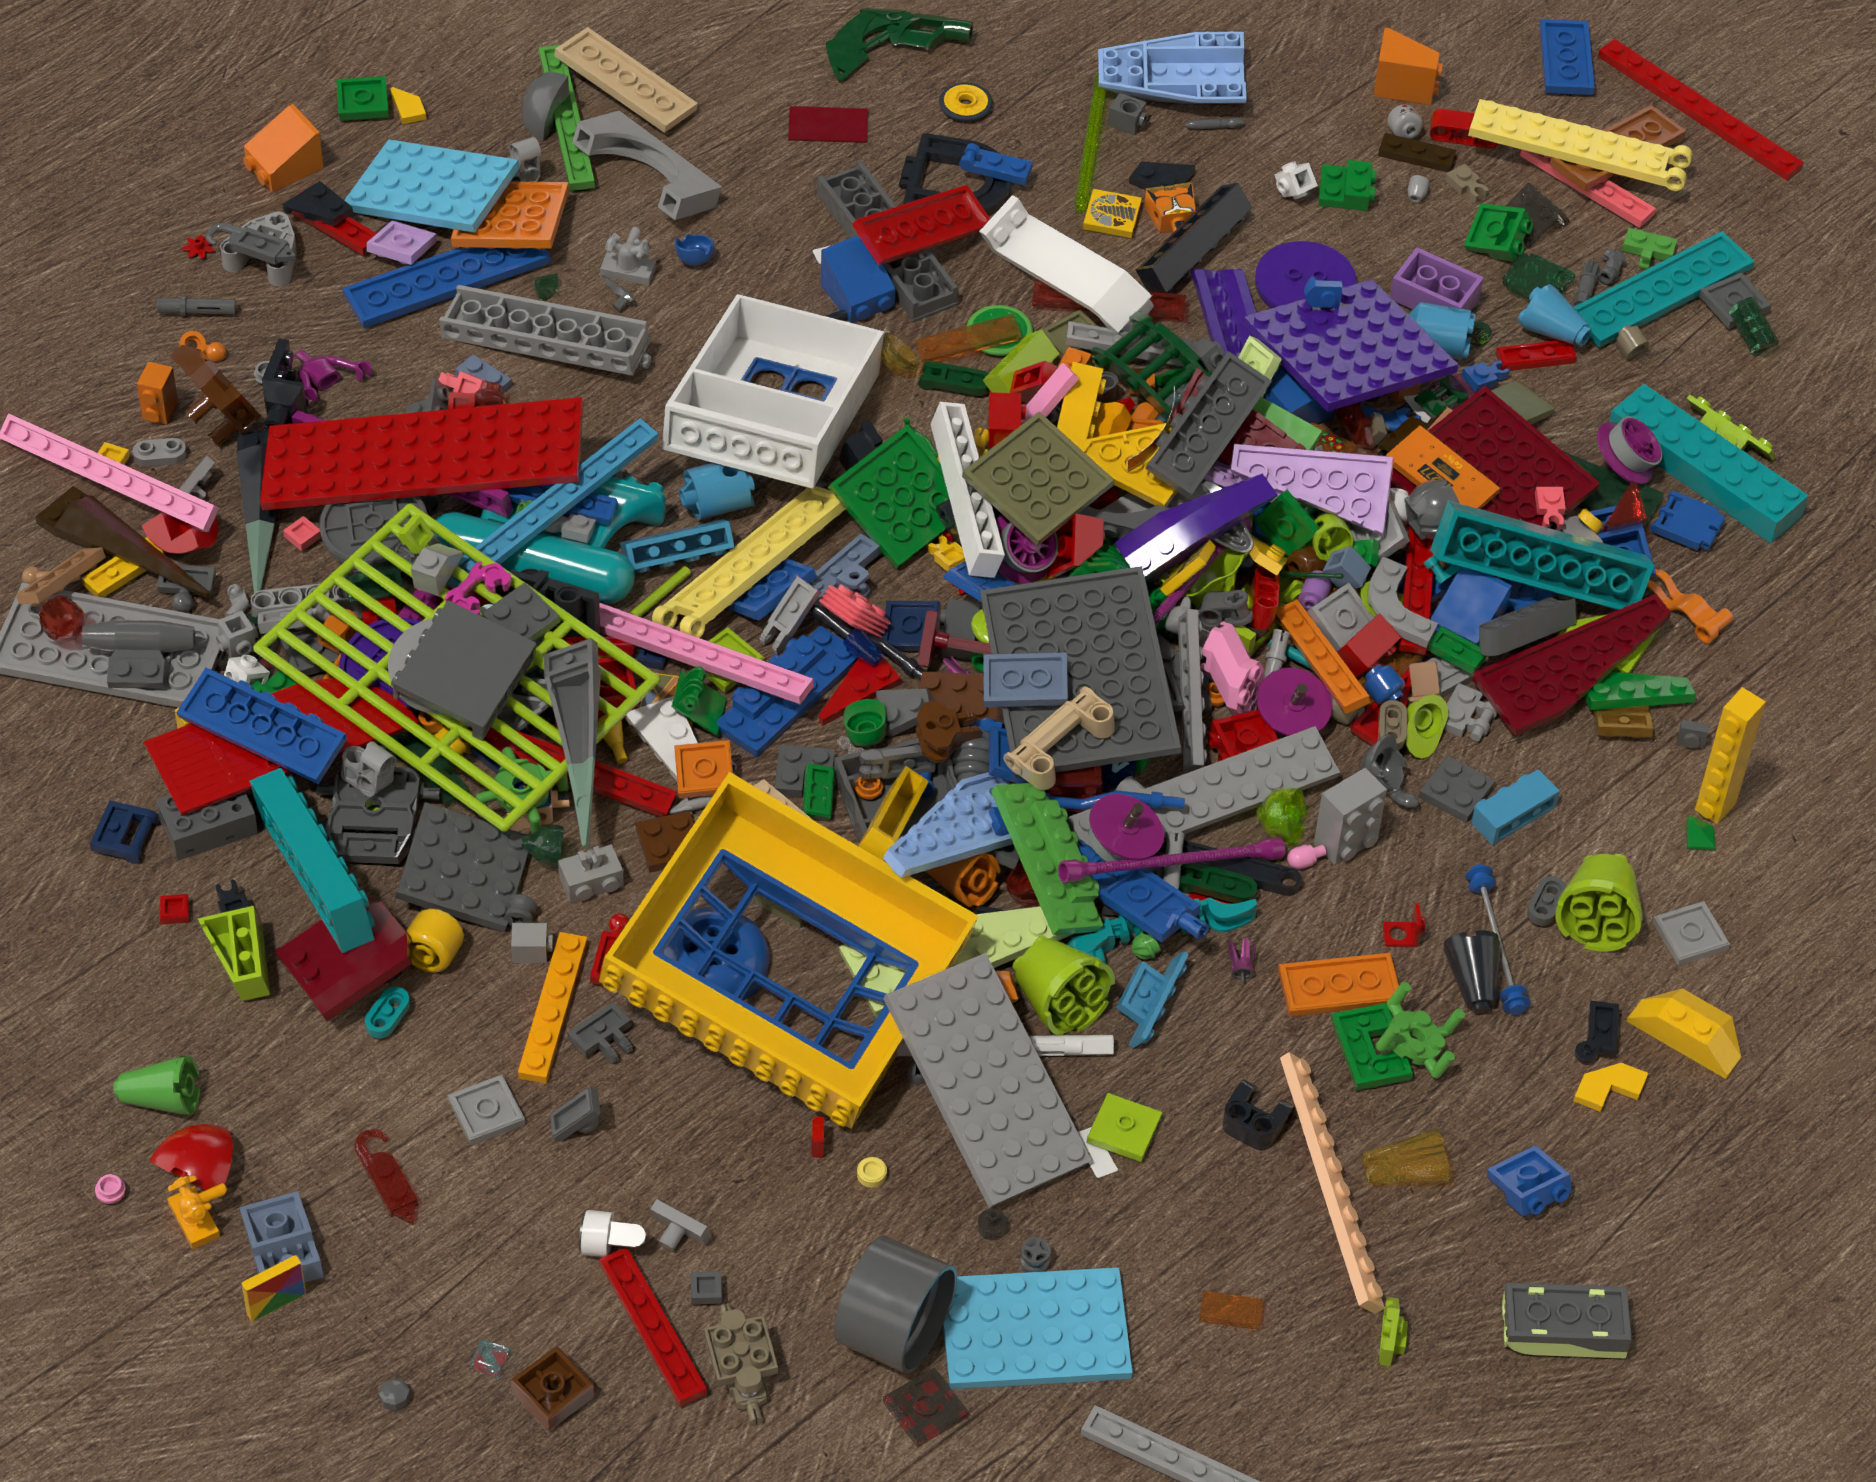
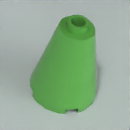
(161, 1086)

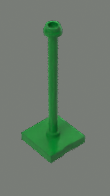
(1288, 523)

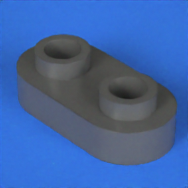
(1544, 902)

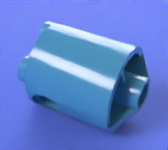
(1446, 327)
(715, 490)

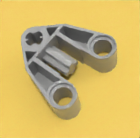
(274, 224)

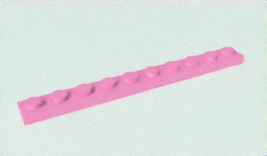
(108, 472)
(704, 654)

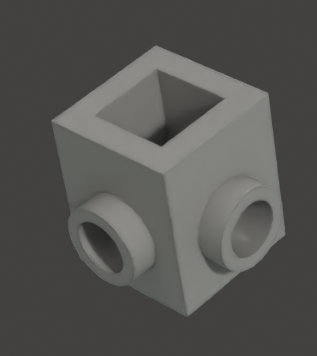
(236, 635)

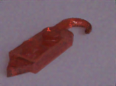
(1355, 424)
(387, 1178)

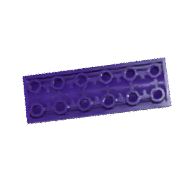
(1224, 303)

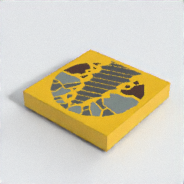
(1112, 213)

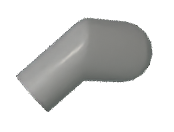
(238, 599)

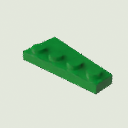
(1632, 690)

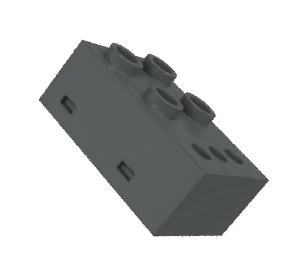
(206, 827)

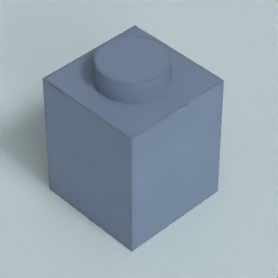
(1350, 564)

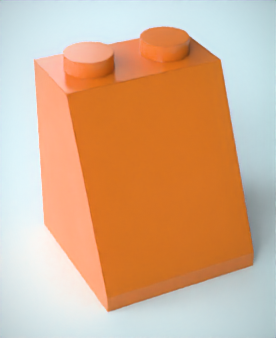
(1407, 70)
(284, 150)

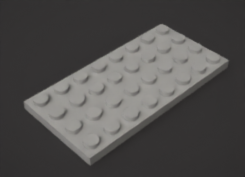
(34, 656)
(987, 1080)

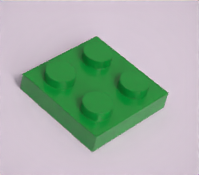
(362, 98)

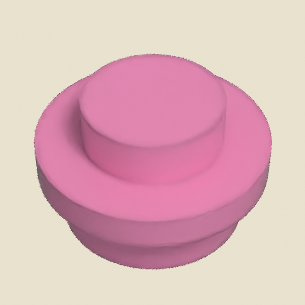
(110, 1189)

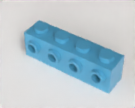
(678, 544)

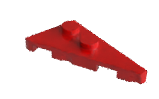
(859, 684)

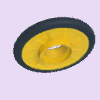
(953, 108)

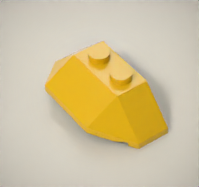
(1690, 1028)

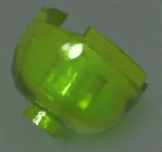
(1282, 814)

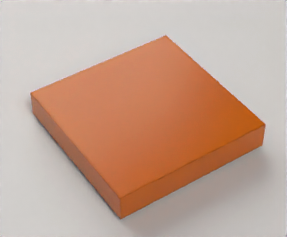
(702, 767)

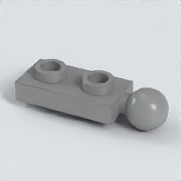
(269, 619)

